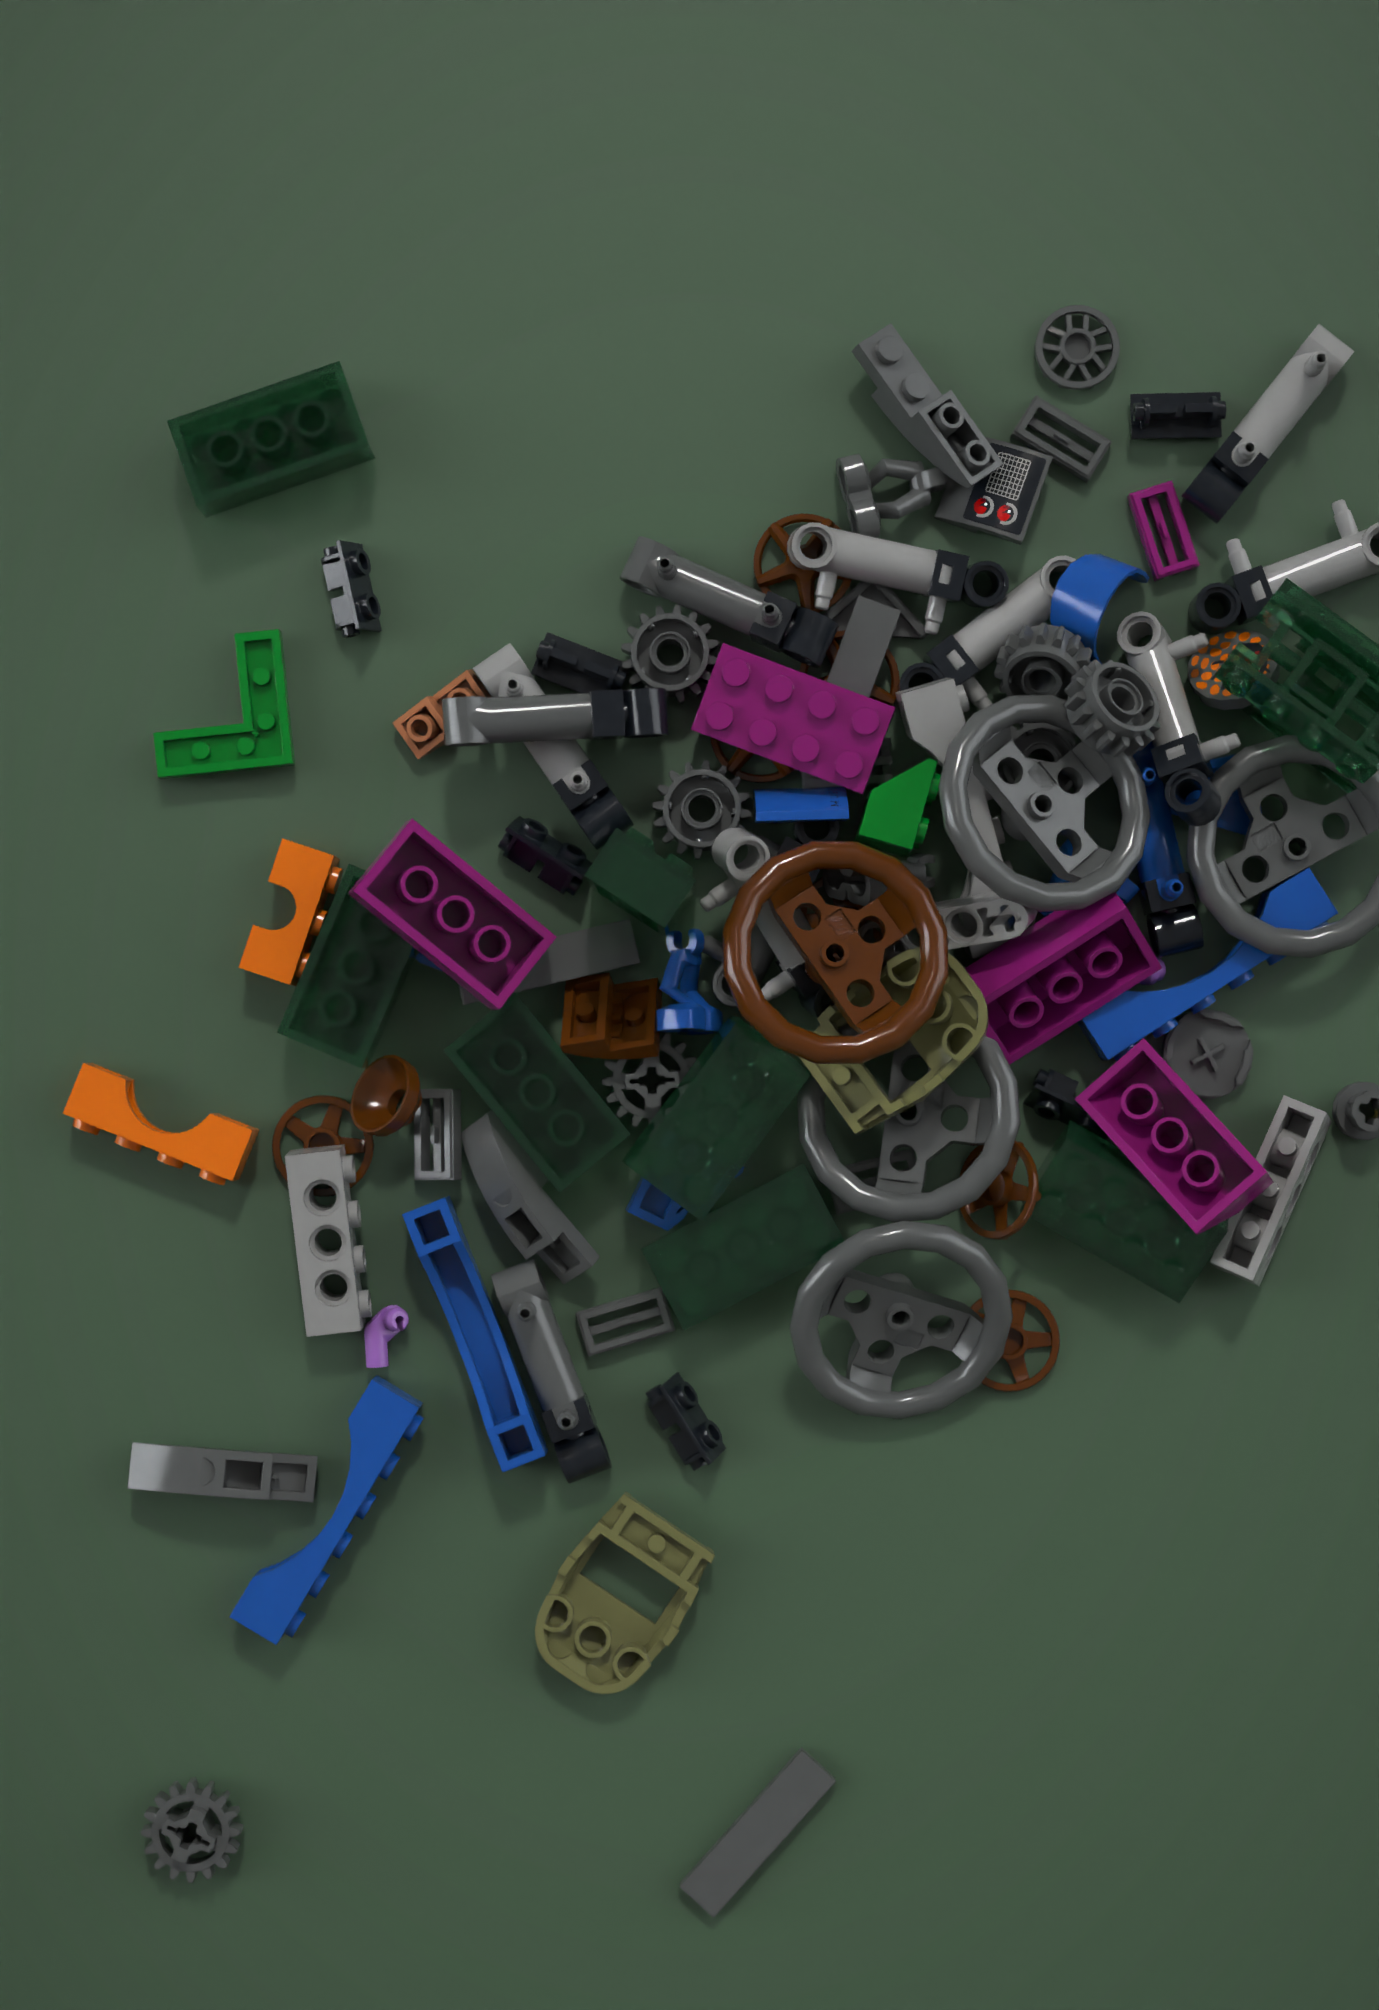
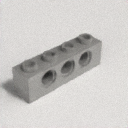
(1288, 1158)
(323, 1310)

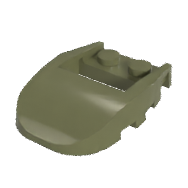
(942, 1042)
(595, 1634)

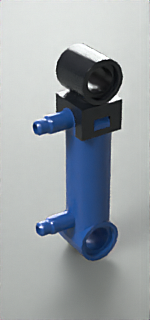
(1164, 886)

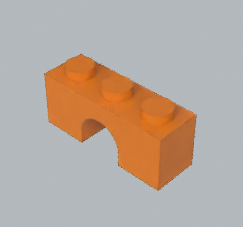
(309, 878)

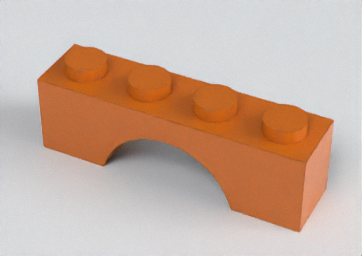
(109, 1103)

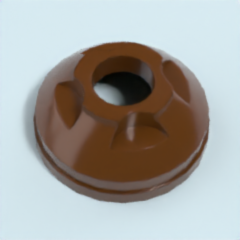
(378, 1094)

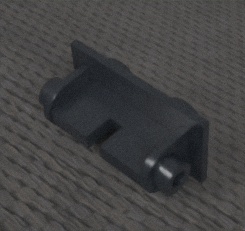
(1176, 415)
(349, 568)
(577, 666)
(529, 842)
(1054, 1100)
(677, 1403)

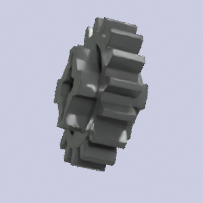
(651, 1099)
(175, 1826)

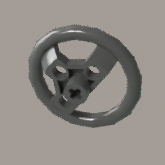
(1039, 809)
(1222, 886)
(900, 1194)
(901, 1316)

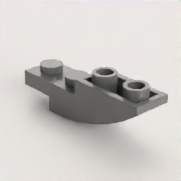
(925, 417)
(516, 1197)
(222, 1472)

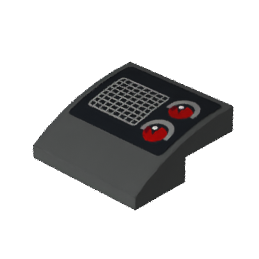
(1002, 500)

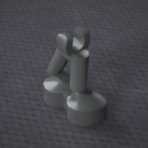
(857, 484)
(861, 890)

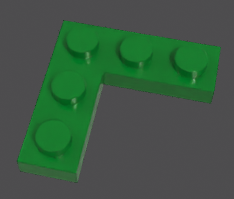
(266, 730)

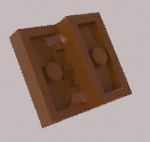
(611, 1018)

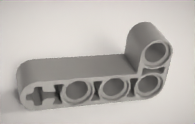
(981, 907)

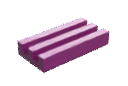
(1174, 567)

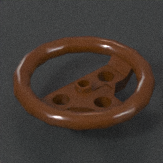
(898, 911)

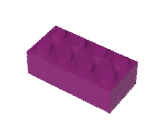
(793, 718)
(452, 915)
(1060, 973)

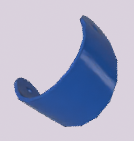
(1085, 593)

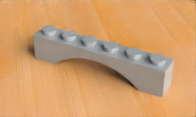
(932, 720)

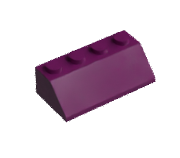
(1174, 1139)

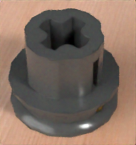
(1346, 1110)

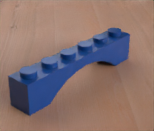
(1119, 1024)
(477, 1332)
(278, 1591)

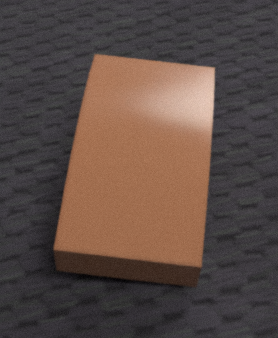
(423, 723)

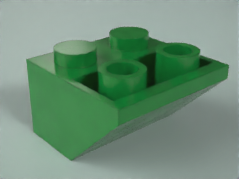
(895, 809)

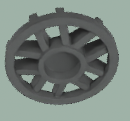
(1077, 347)

